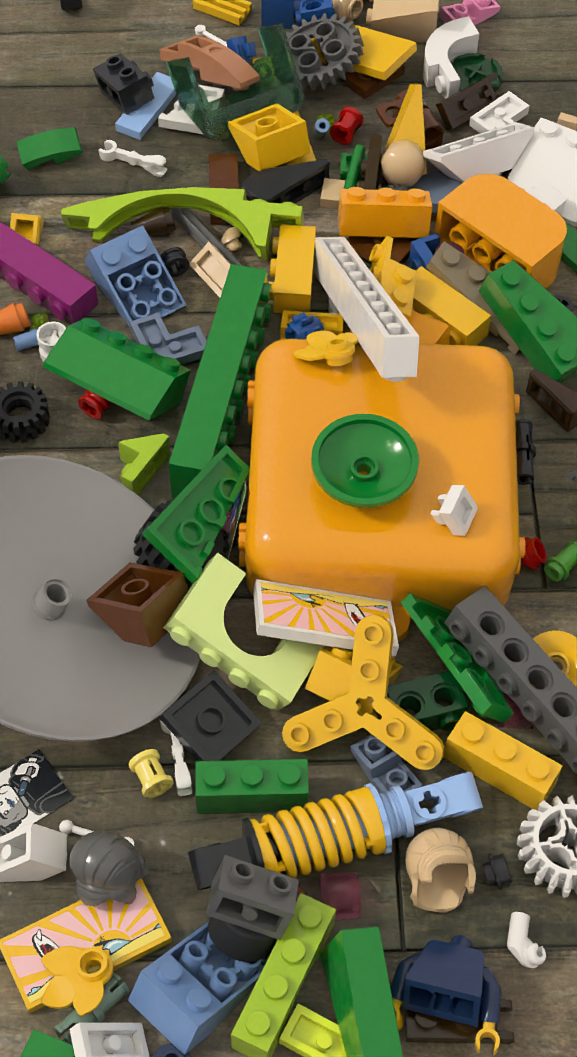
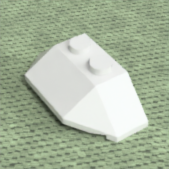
(482, 153)

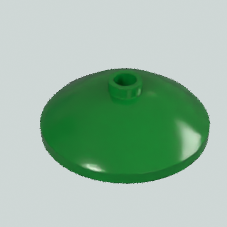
(366, 445)

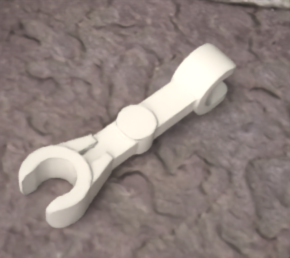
(151, 163)
(182, 775)

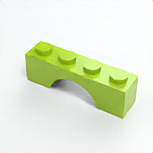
(282, 977)

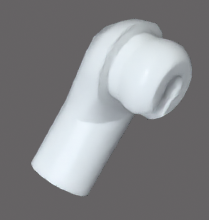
(520, 945)

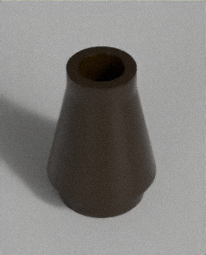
(156, 222)

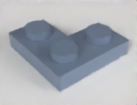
(183, 345)

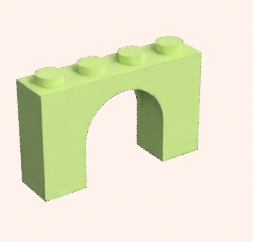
(200, 625)

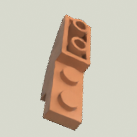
(214, 61)

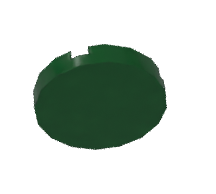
(473, 67)

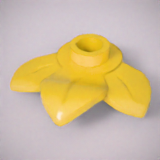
(324, 344)
(71, 978)

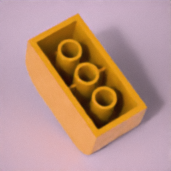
(503, 224)

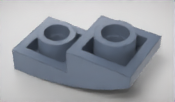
(383, 765)

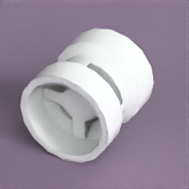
(47, 337)

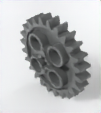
(338, 43)

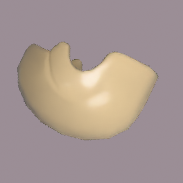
(403, 163)

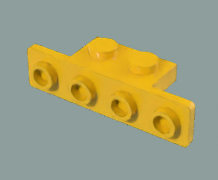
(394, 277)

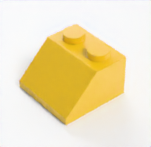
(270, 137)

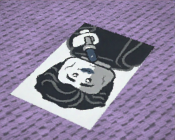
(29, 792)

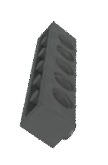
(528, 666)

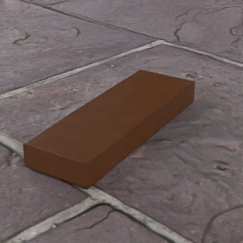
(223, 174)

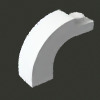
(441, 49)

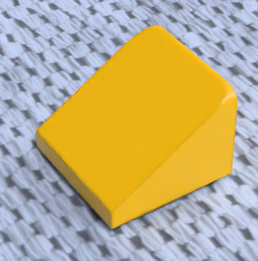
(27, 226)

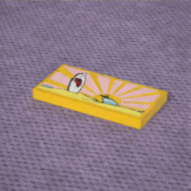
(116, 927)

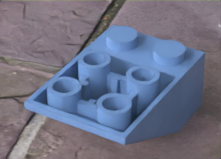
(134, 276)
(192, 989)

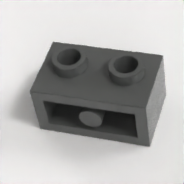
(252, 897)

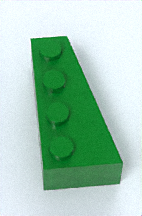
(534, 320)

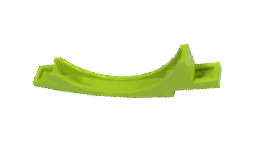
(252, 218)

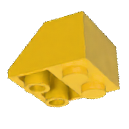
(332, 675)

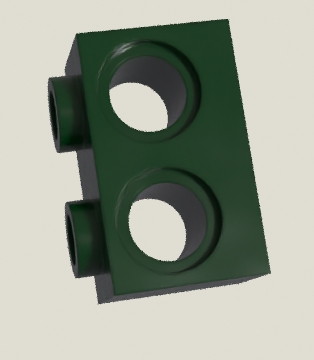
(422, 696)

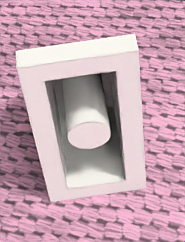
(32, 854)

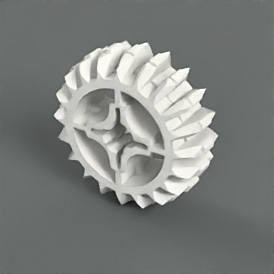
(543, 854)

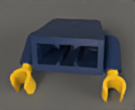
(451, 985)

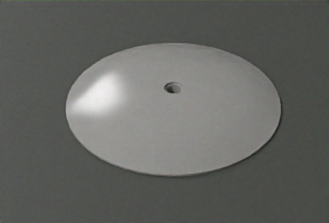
(59, 661)

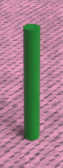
(355, 166)

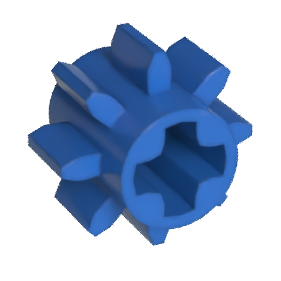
(242, 47)
(302, 326)

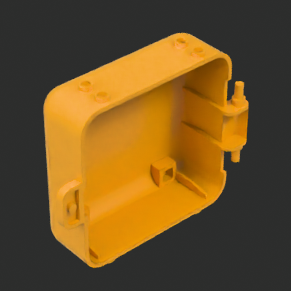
(464, 435)

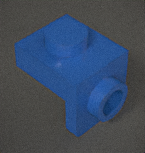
(422, 251)

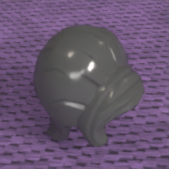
(106, 868)

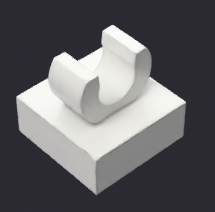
(456, 510)

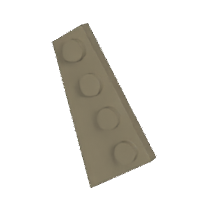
(467, 278)

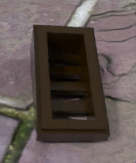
(554, 399)

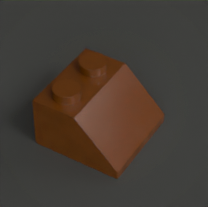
(139, 602)

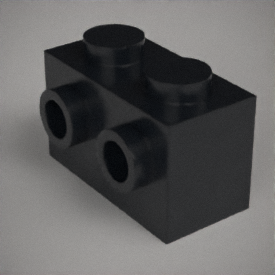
(124, 83)

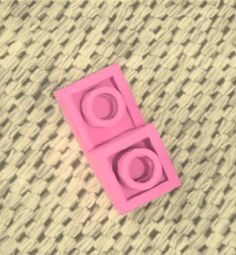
(476, 10)

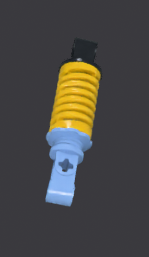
(334, 826)

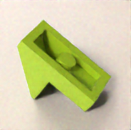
(143, 459)

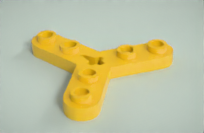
(367, 679)

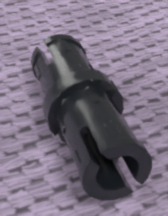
(525, 451)

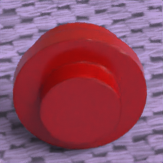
(534, 553)

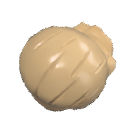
(439, 870)

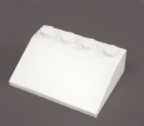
(552, 159)

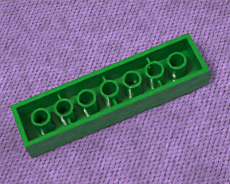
(222, 374)

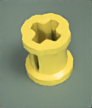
(150, 773)

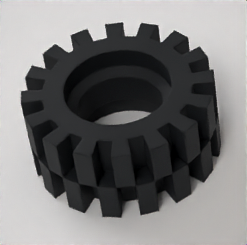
(26, 425)

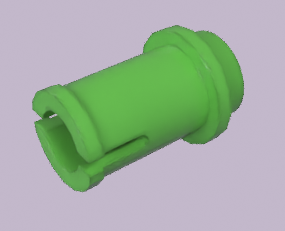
(558, 567)

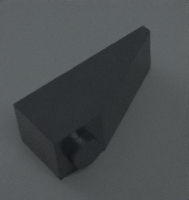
(286, 182)

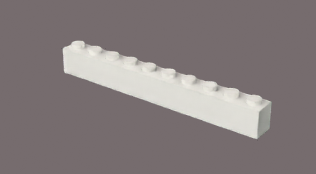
(367, 309)

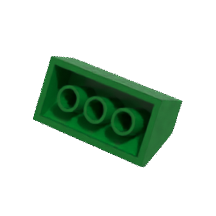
(118, 369)

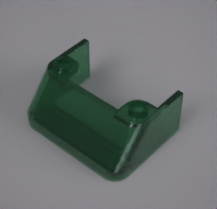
(277, 84)

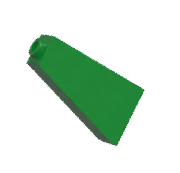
(361, 993)

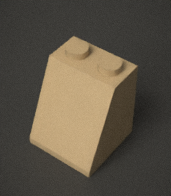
(404, 18)

